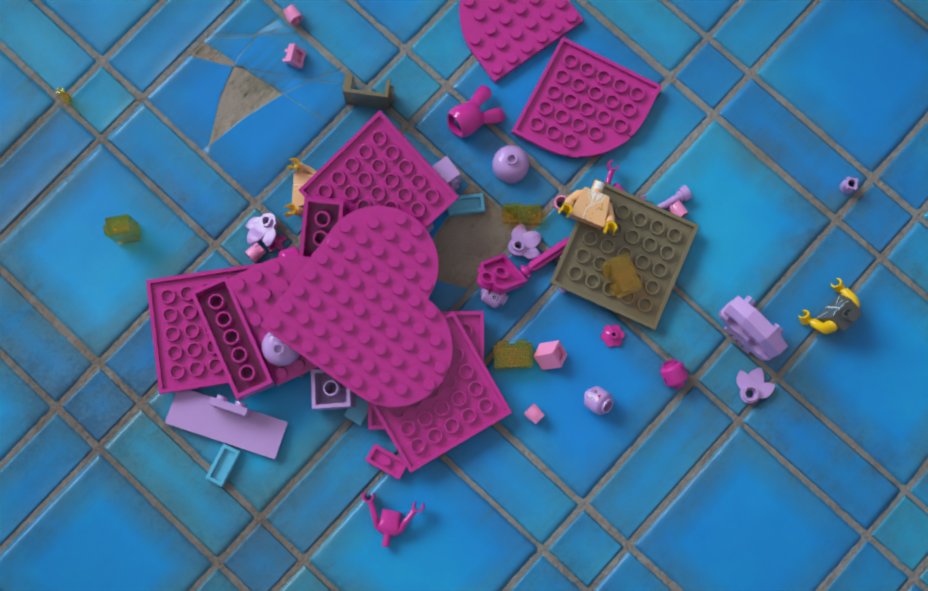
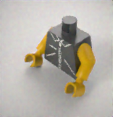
(837, 314)

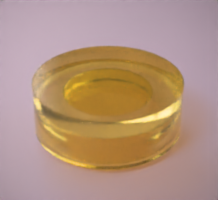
(63, 95)

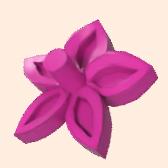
(277, 243)

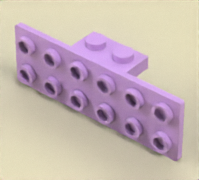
(227, 422)

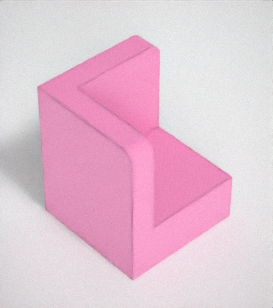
(550, 355)

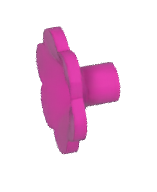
(612, 340)

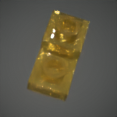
(522, 214)

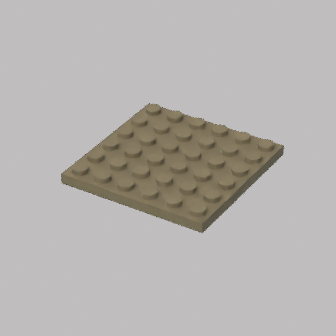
(655, 244)

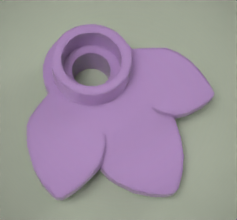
(260, 231)
(526, 241)
(755, 383)

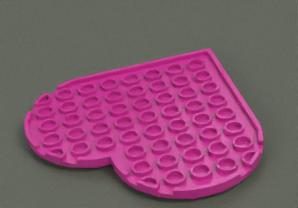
(366, 308)

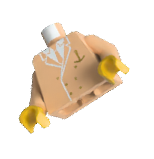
(301, 176)
(591, 207)

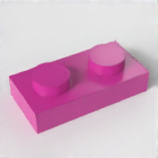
(386, 461)

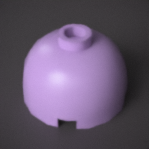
(510, 164)
(277, 352)

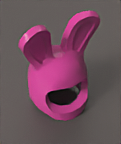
(470, 116)

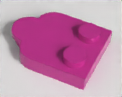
(500, 275)

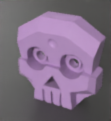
(752, 329)

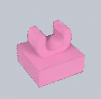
(294, 56)

